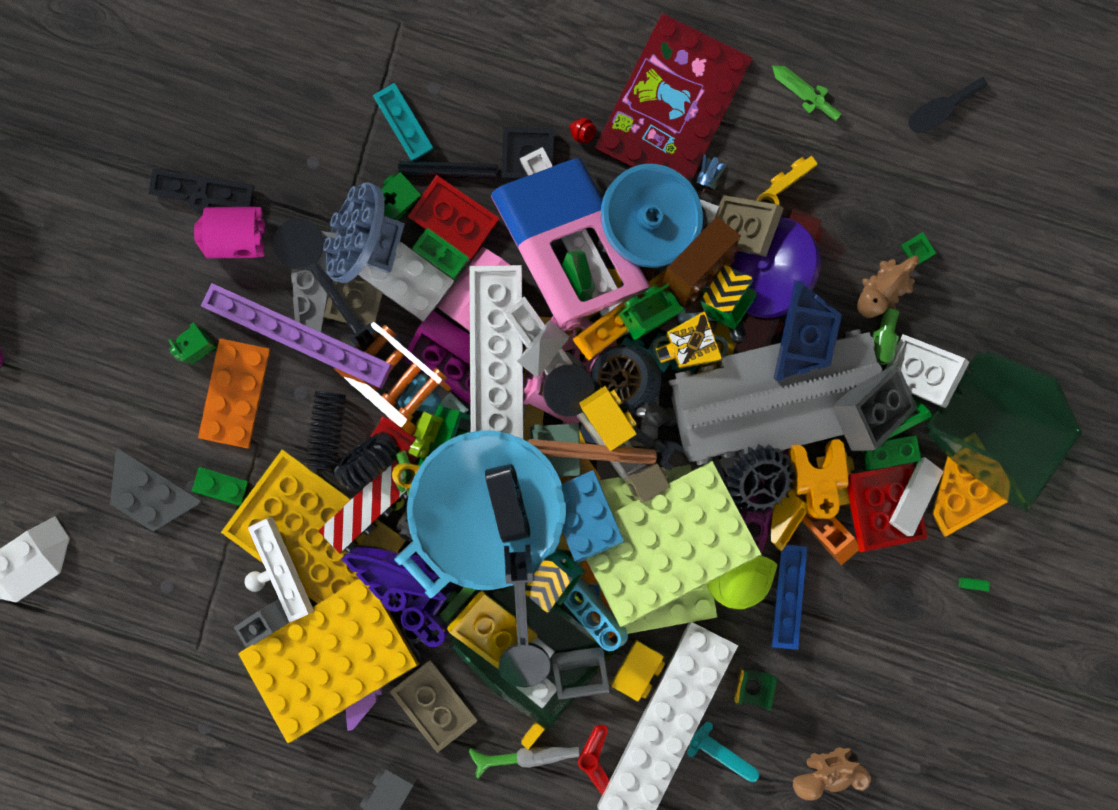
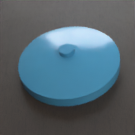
(651, 215)

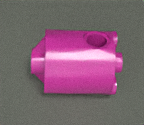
(230, 232)

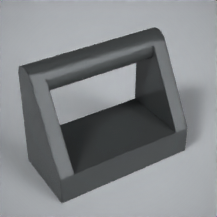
(576, 660)

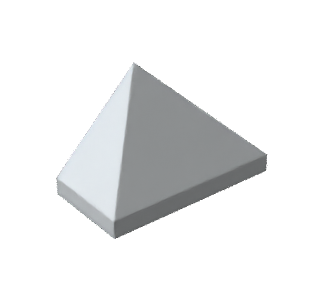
(543, 349)

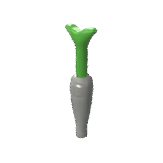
(525, 758)

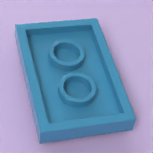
(588, 519)

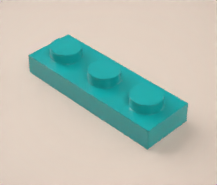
(403, 122)

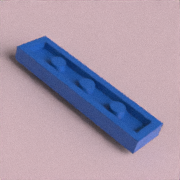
(789, 597)

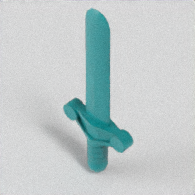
(722, 754)

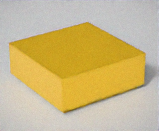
(531, 736)

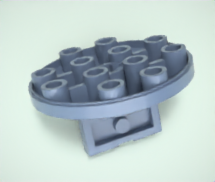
(363, 235)

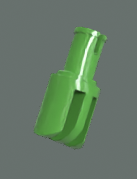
(886, 338)

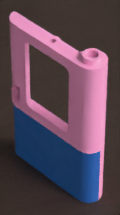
(552, 207)

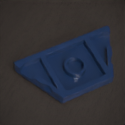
(807, 334)

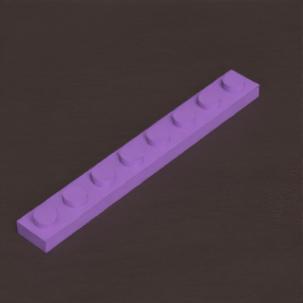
(297, 335)

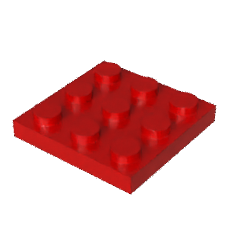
(873, 501)

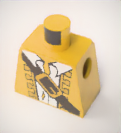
(690, 344)

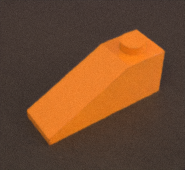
(832, 536)

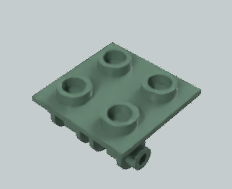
(561, 433)

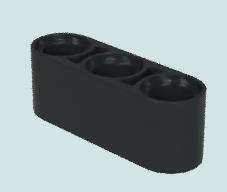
(507, 503)

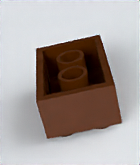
(701, 262)

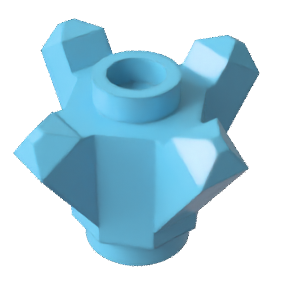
(431, 402)

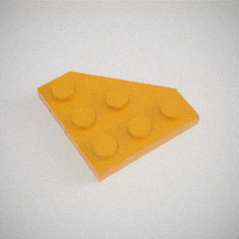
(962, 499)

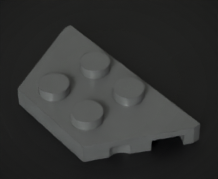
(147, 494)

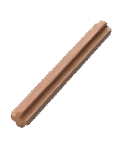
(595, 452)

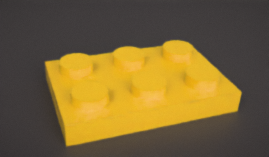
(487, 628)

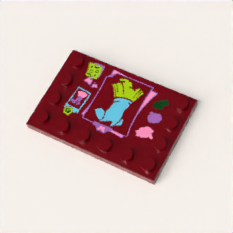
(673, 99)

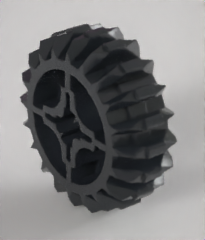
(366, 461)
(772, 467)

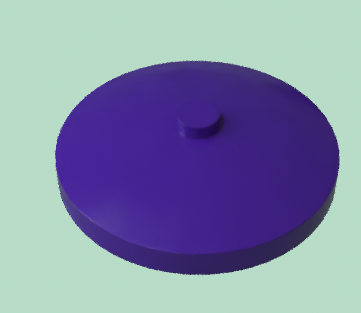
(789, 258)

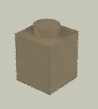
(647, 482)

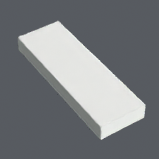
(916, 497)

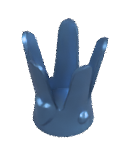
(710, 174)

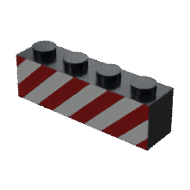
(363, 511)

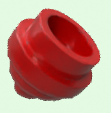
(583, 130)

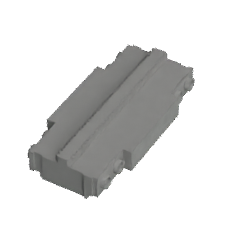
(746, 407)

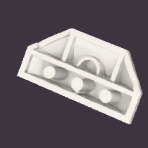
(32, 559)

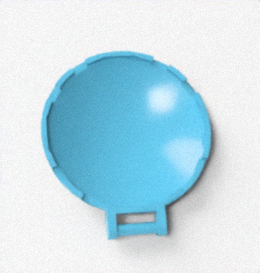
(454, 515)

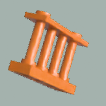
(387, 401)

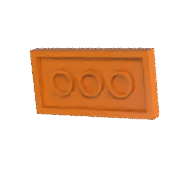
(234, 393)

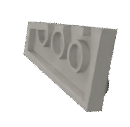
(308, 294)

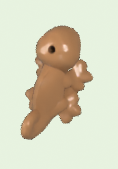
(883, 290)
(833, 774)

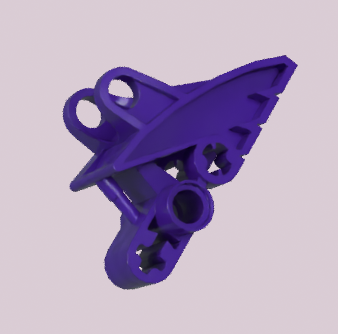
(388, 580)

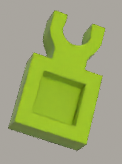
(426, 432)

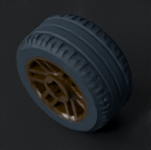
(630, 373)

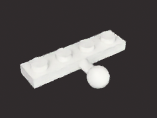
(279, 570)

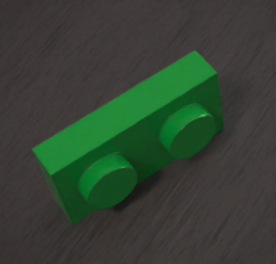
(220, 486)

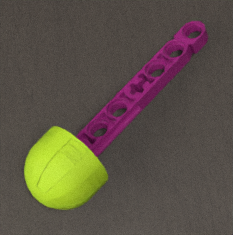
(751, 581)

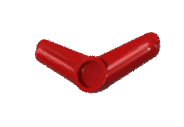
(590, 755)

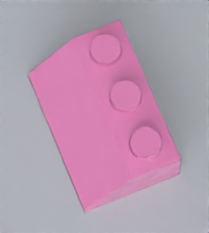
(457, 299)

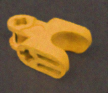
(822, 483)

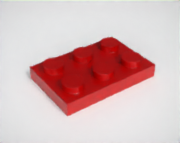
(454, 217)

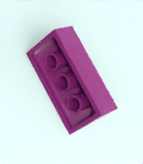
(444, 347)

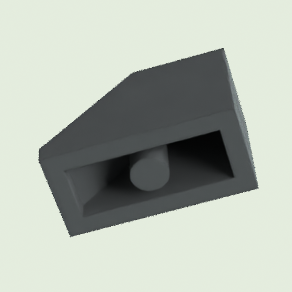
(262, 624)

